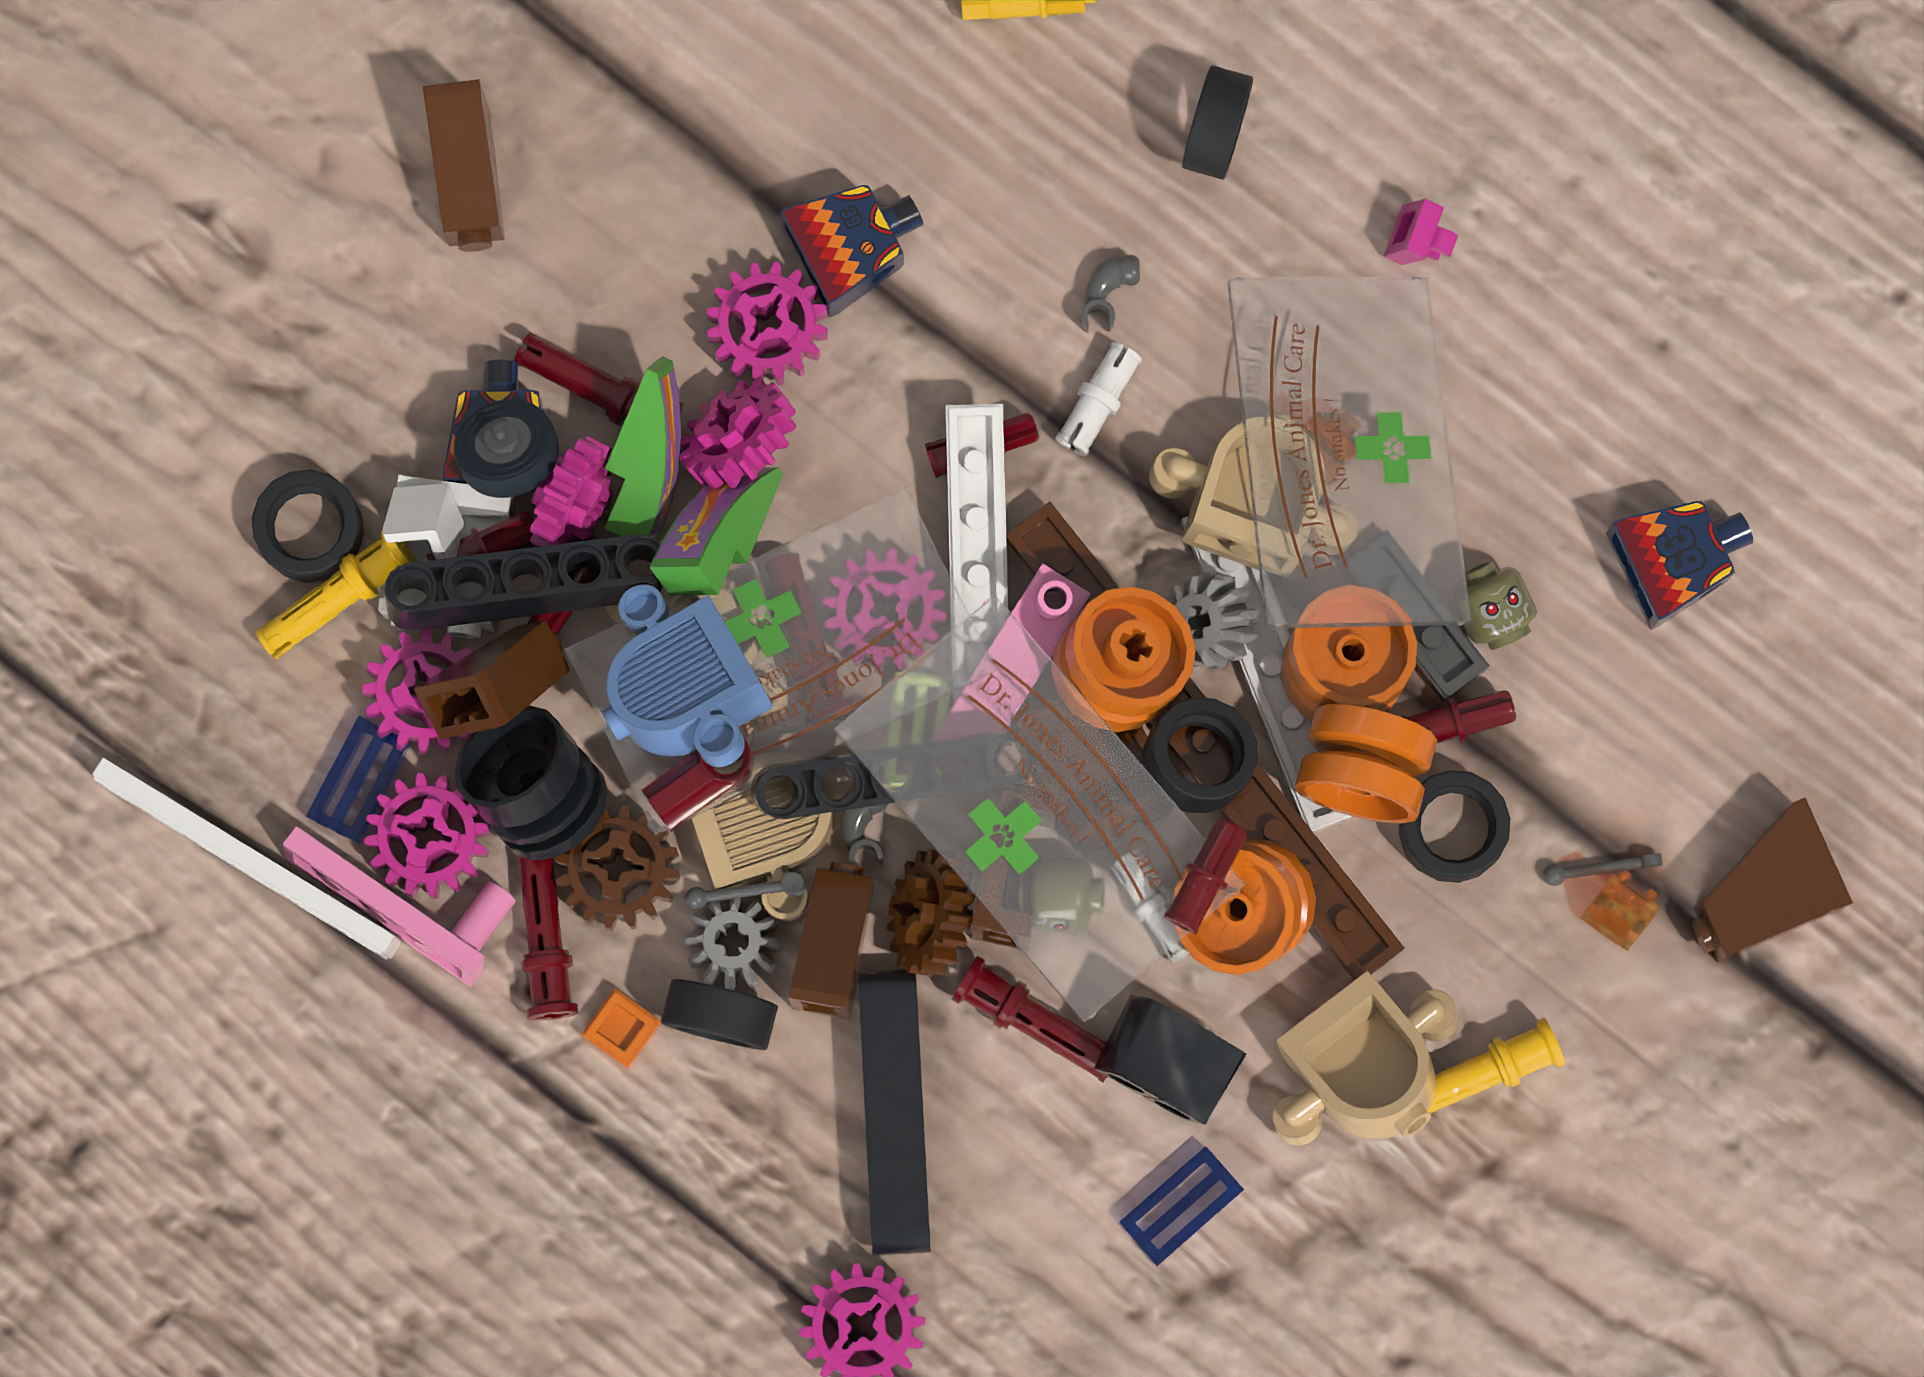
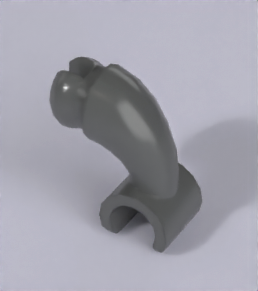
(1105, 278)
(853, 831)

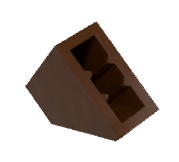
(464, 164)
(494, 681)
(1773, 888)
(832, 941)

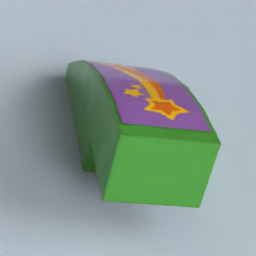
(647, 455)
(713, 533)

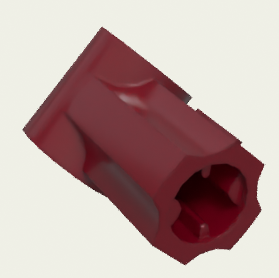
(693, 786)

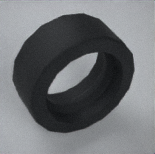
(1217, 122)
(288, 487)
(1229, 726)
(1498, 828)
(719, 1014)

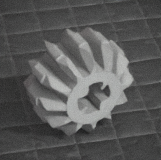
(1218, 600)
(717, 954)

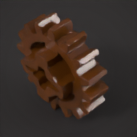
(614, 892)
(929, 915)

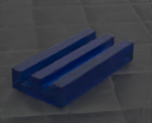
(339, 768)
(1218, 1173)

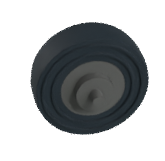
(506, 448)

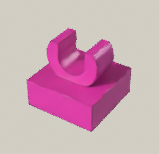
(1418, 234)

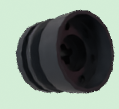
(532, 784)

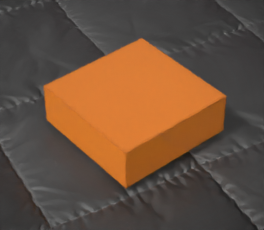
(621, 1028)

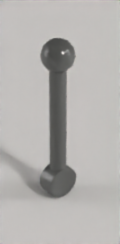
(1555, 874)
(791, 884)

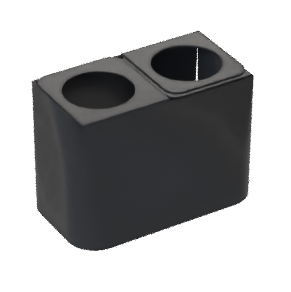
(1169, 1059)

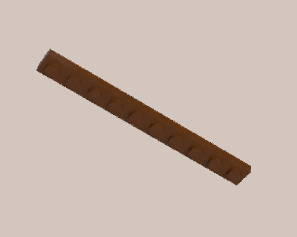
(1341, 913)

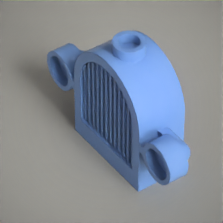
(681, 681)

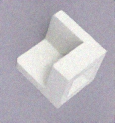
(425, 516)

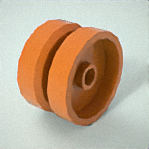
(1127, 655)
(1347, 666)
(1366, 763)
(1276, 916)

